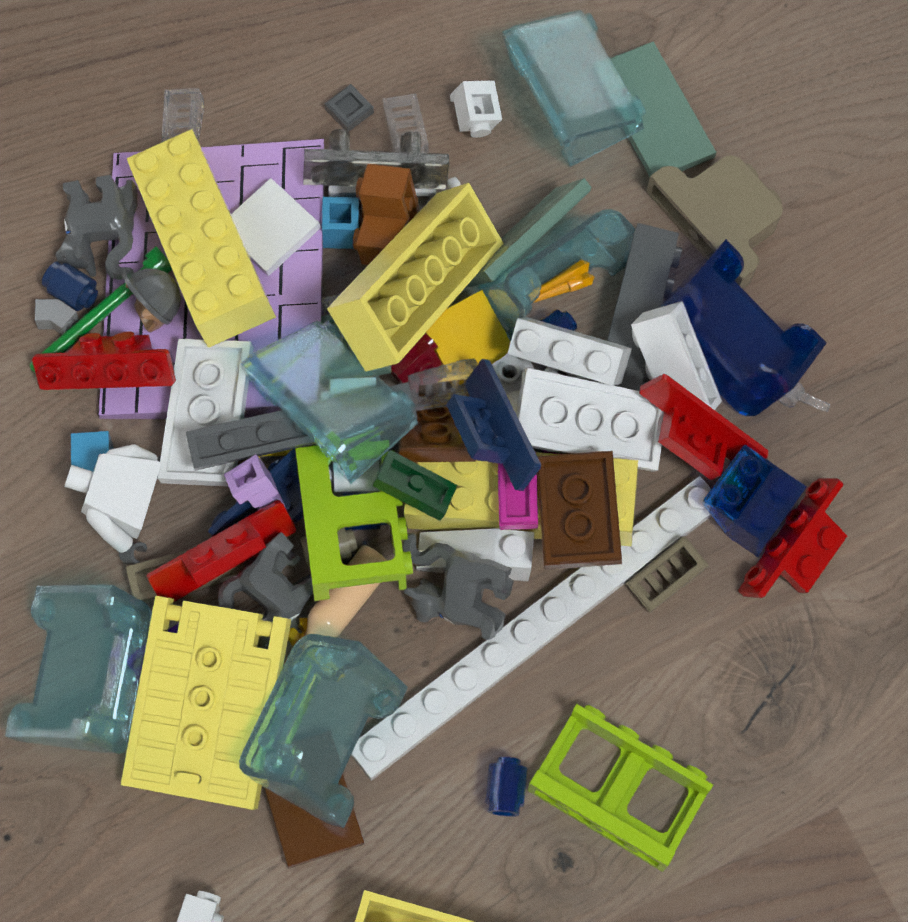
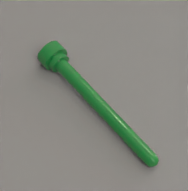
(154, 260)

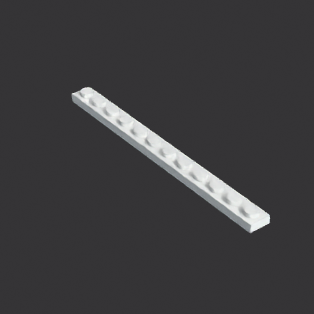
(527, 634)

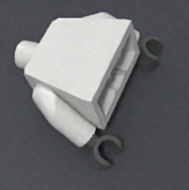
(118, 495)

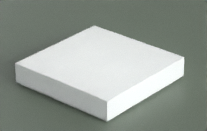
(273, 226)

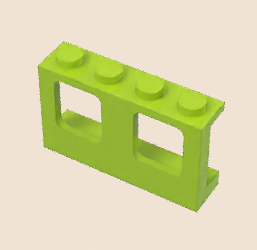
(328, 514)
(607, 808)

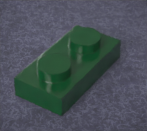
(414, 485)

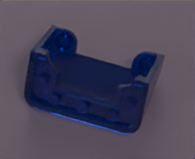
(742, 345)

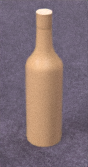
(334, 614)

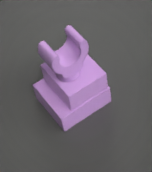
(252, 483)

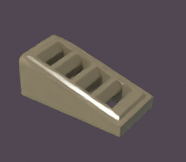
(690, 553)

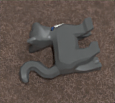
(98, 221)
(268, 586)
(463, 588)

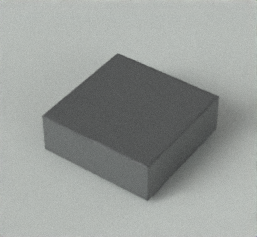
(349, 108)

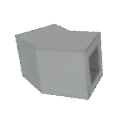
(54, 315)

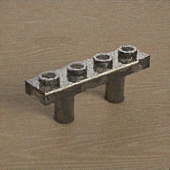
(344, 166)

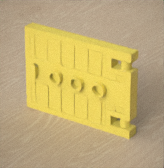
(202, 701)

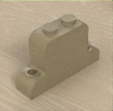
(719, 205)

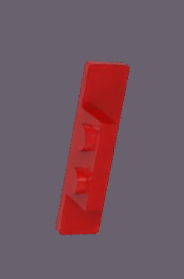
(105, 363)
(695, 429)
(801, 546)
(221, 552)

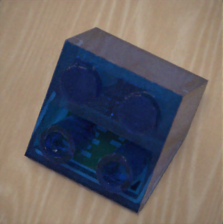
(752, 499)

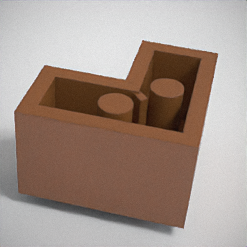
(387, 207)

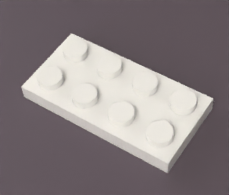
(206, 393)
(588, 416)

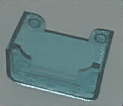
(574, 83)
(595, 237)
(331, 396)
(86, 669)
(316, 721)

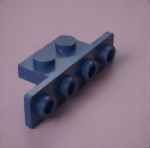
(492, 427)
(287, 482)

